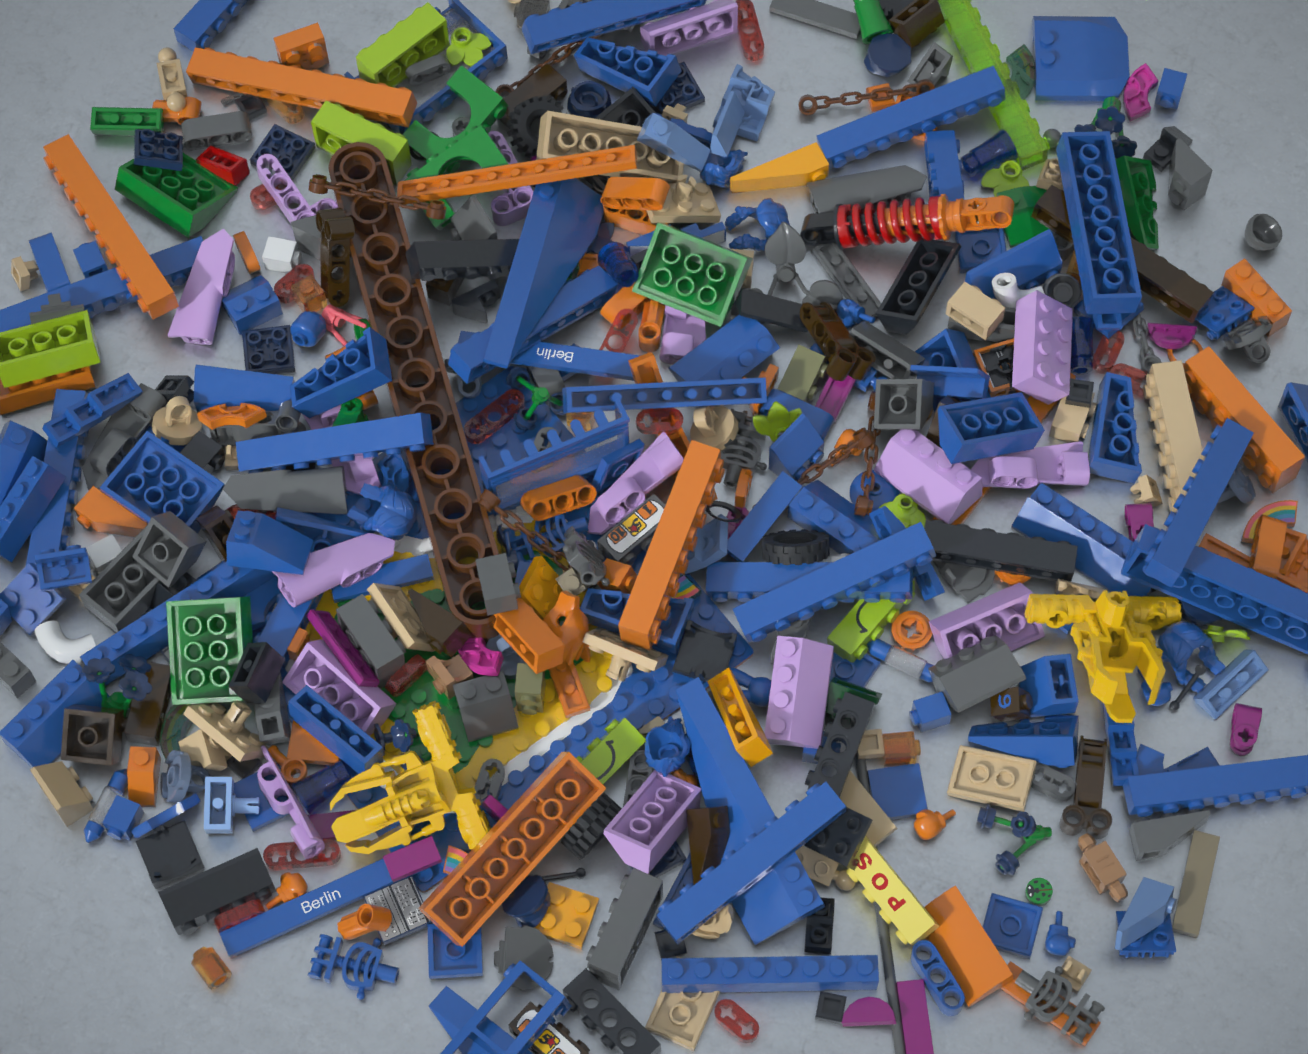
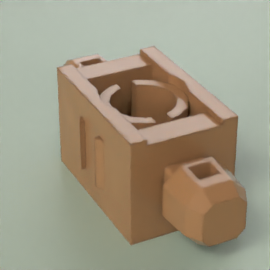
(1102, 867)

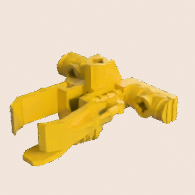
(1115, 640)
(415, 795)

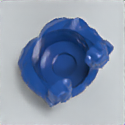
(769, 216)
(394, 515)
(1178, 645)

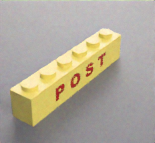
(892, 895)

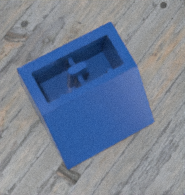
(1051, 685)

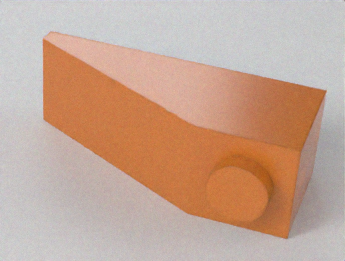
(107, 515)

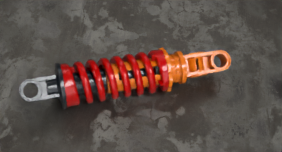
(907, 222)

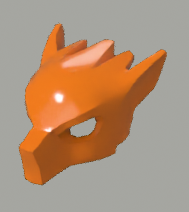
(572, 630)

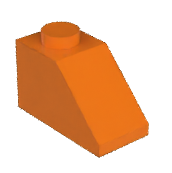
(143, 775)

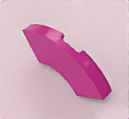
(1136, 92)
(481, 659)

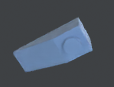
(673, 142)
(1146, 911)

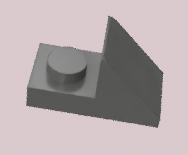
(932, 66)

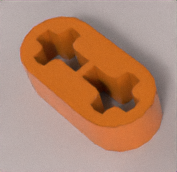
(246, 252)

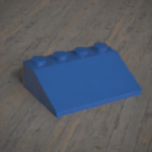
(162, 480)

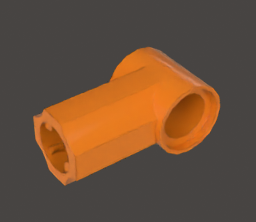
(191, 110)
(651, 326)
(364, 920)

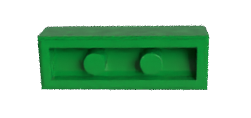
(124, 121)

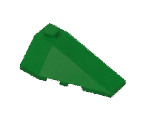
(1137, 185)
(1023, 225)

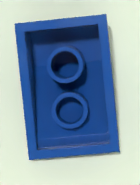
(266, 544)

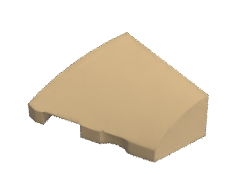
(1067, 587)

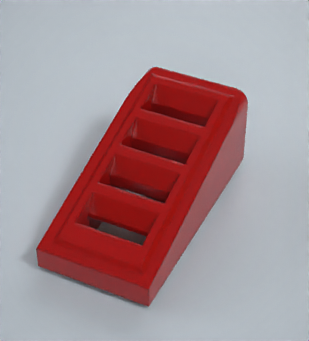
(231, 169)

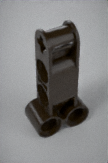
(334, 230)
(836, 342)
(1088, 791)

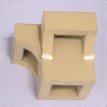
(204, 751)

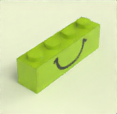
(862, 625)
(612, 750)

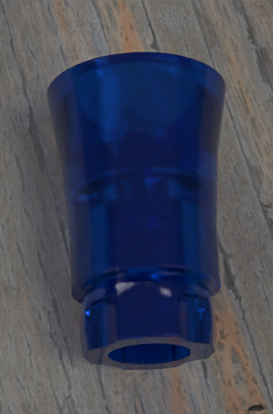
(989, 154)
(617, 262)
(1082, 345)
(321, 785)

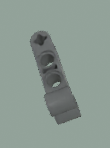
(276, 423)

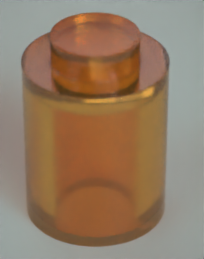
(210, 967)

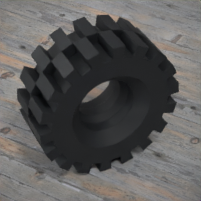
(520, 120)
(590, 826)

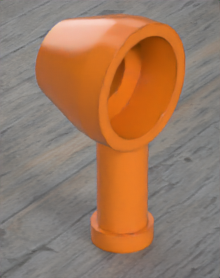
(289, 767)

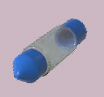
(900, 659)
(116, 786)

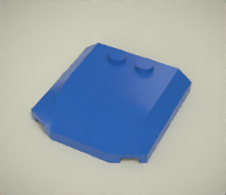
(1079, 58)

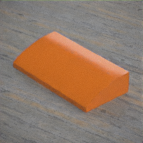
(43, 389)
(966, 947)

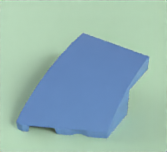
(755, 100)
(710, 545)

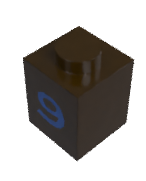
(1011, 704)

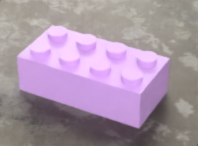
(1042, 347)

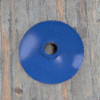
(885, 494)

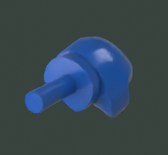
(852, 313)
(1164, 694)
(1057, 939)

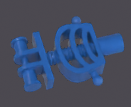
(579, 524)
(372, 967)

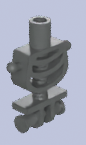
(737, 454)
(584, 558)
(1036, 988)

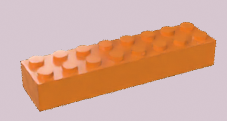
(670, 546)
(512, 848)

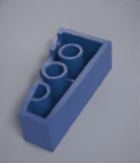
(628, 68)
(943, 164)
(344, 376)
(1113, 437)
(607, 606)

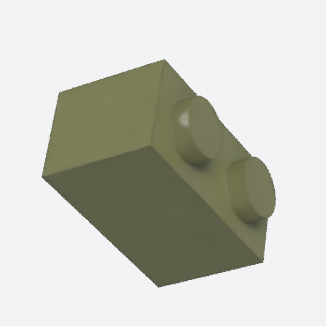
(803, 374)
(529, 690)

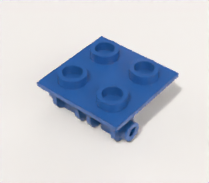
(1224, 313)
(1157, 941)

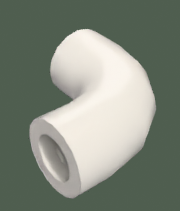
(1006, 289)
(60, 647)

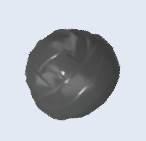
(1263, 232)
(1063, 289)

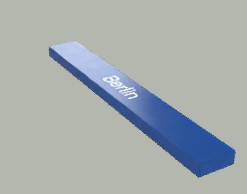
(572, 359)
(306, 908)

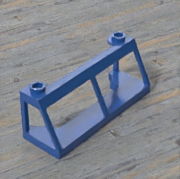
(555, 1005)

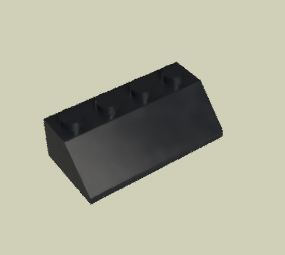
(916, 284)
(217, 891)

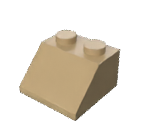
(63, 791)

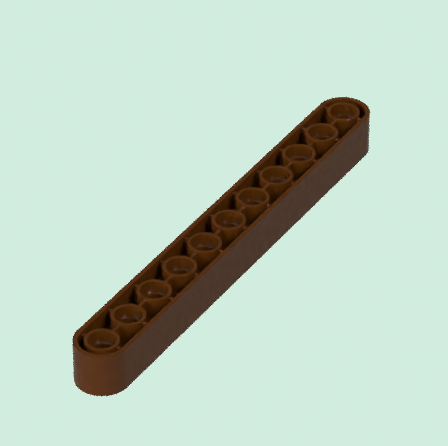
(417, 364)

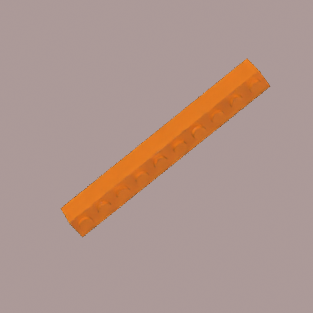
(301, 86)
(110, 226)

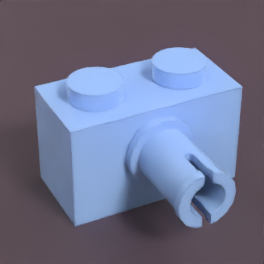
(223, 805)

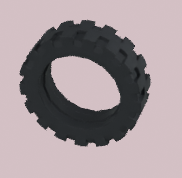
(795, 547)

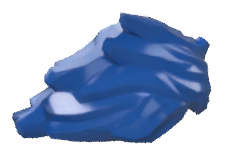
(720, 168)
(667, 746)

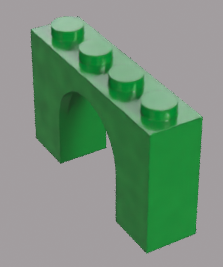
(485, 110)
(475, 146)

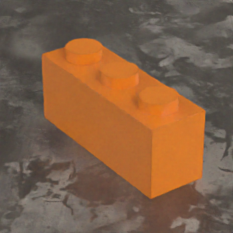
(1252, 288)
(530, 637)

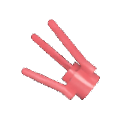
(337, 317)

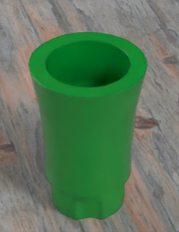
(871, 19)

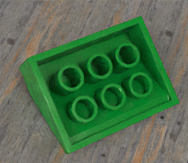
(178, 198)
(691, 274)
(206, 647)

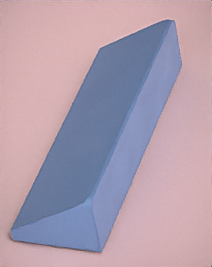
(727, 126)
(1231, 683)

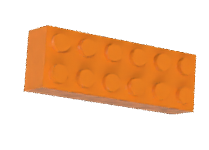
(1223, 396)

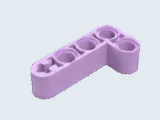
(290, 193)
(512, 197)

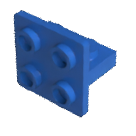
(63, 567)

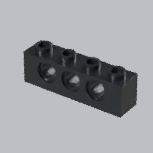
(848, 707)
(588, 986)

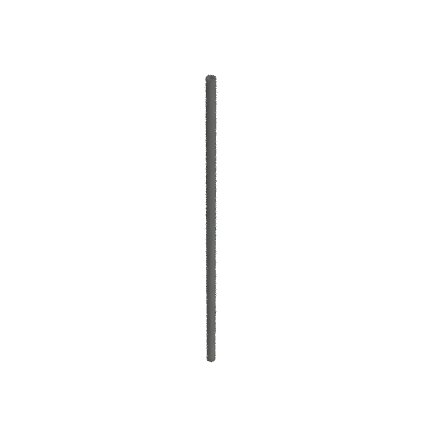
(885, 942)

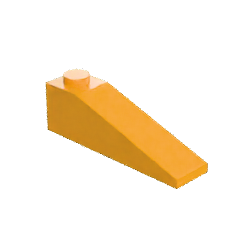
(783, 172)
(739, 718)

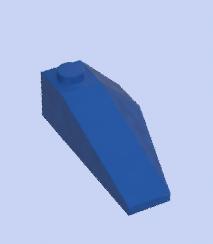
(16, 450)
(322, 531)
(1046, 742)

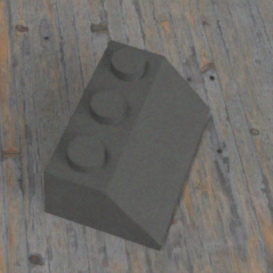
(371, 637)
(976, 673)

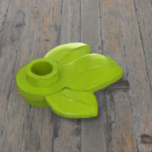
(469, 50)
(1001, 181)
(776, 421)
(907, 515)
(1217, 634)

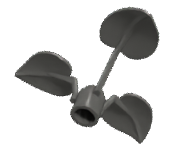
(785, 250)

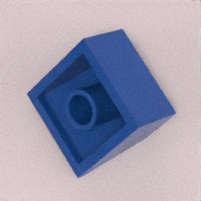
(251, 304)
(796, 449)

